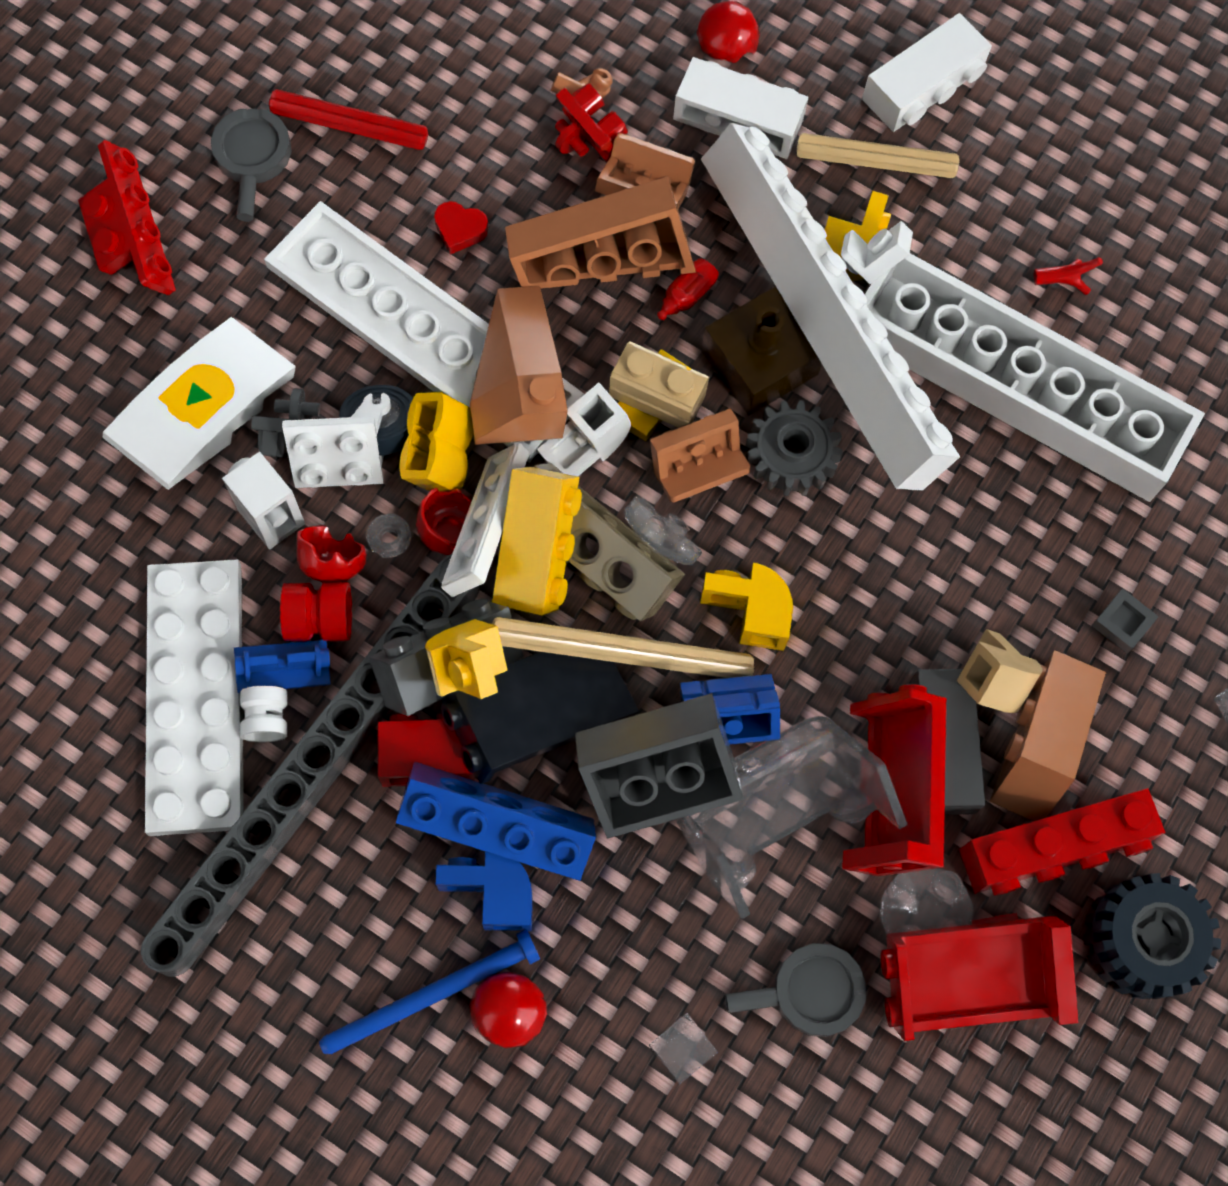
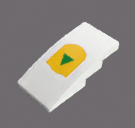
(198, 403)

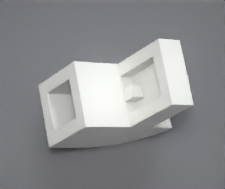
(593, 433)

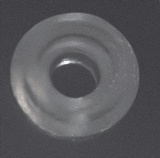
(388, 523)

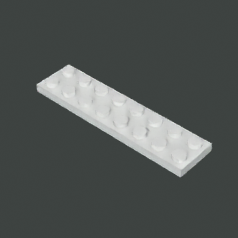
(388, 305)

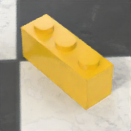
(536, 540)

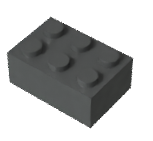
(658, 766)

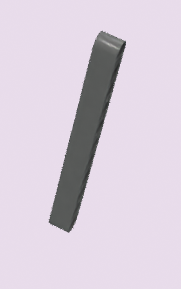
(292, 773)

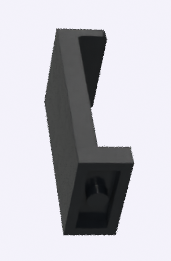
(535, 710)

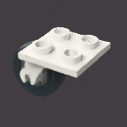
(351, 446)

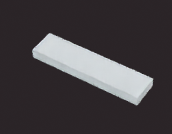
(483, 523)

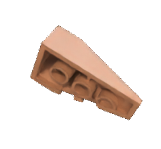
(519, 374)

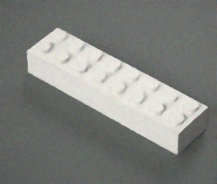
(1033, 377)

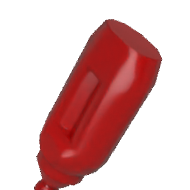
(688, 288)

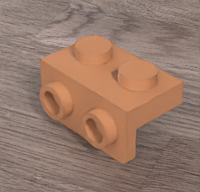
(640, 162)
(699, 456)

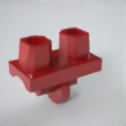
(579, 109)

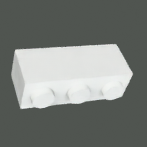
(926, 73)
(718, 96)

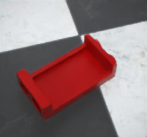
(910, 739)
(980, 975)

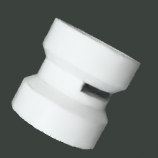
(263, 713)

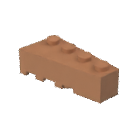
(602, 239)

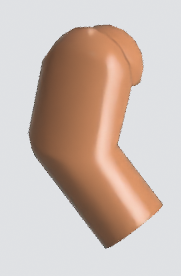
(600, 80)

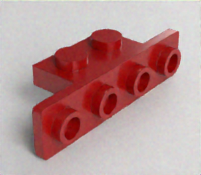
(122, 222)

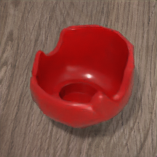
(728, 31)
(441, 519)
(327, 558)
(508, 1009)

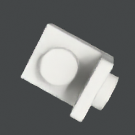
(880, 254)

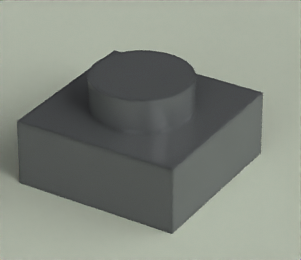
(1125, 621)

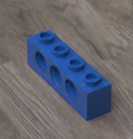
(496, 821)

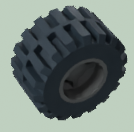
(1171, 933)

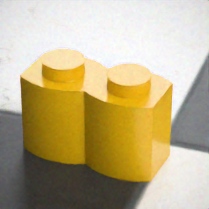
(436, 442)

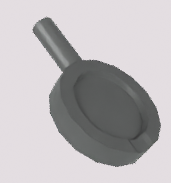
(250, 150)
(815, 990)

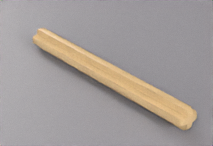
(623, 649)

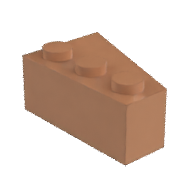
(1049, 737)

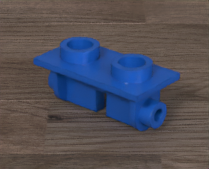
(283, 665)

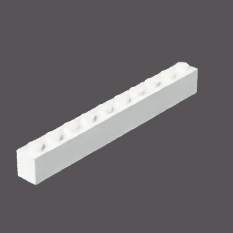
(830, 309)

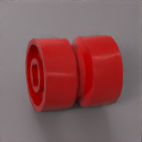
(316, 611)

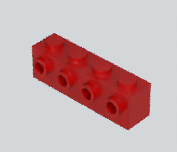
(1061, 841)

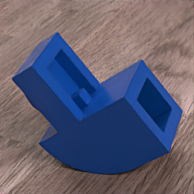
(505, 889)

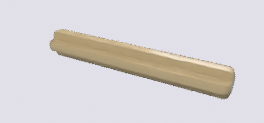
(877, 155)

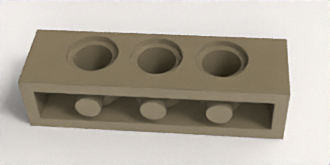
(652, 574)

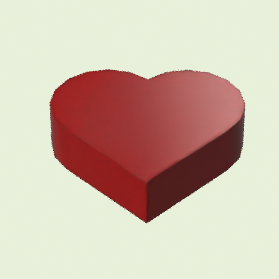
(460, 226)

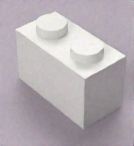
(263, 499)

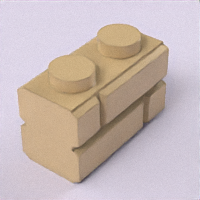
(657, 385)

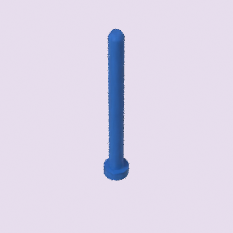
(431, 994)

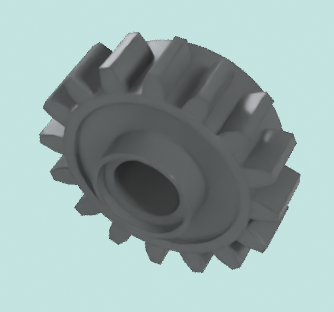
(798, 428)

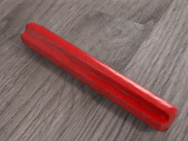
(348, 119)

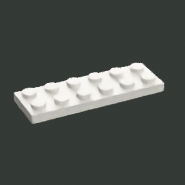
(193, 698)

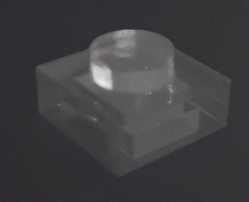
(683, 1048)

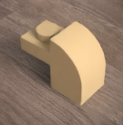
(999, 674)

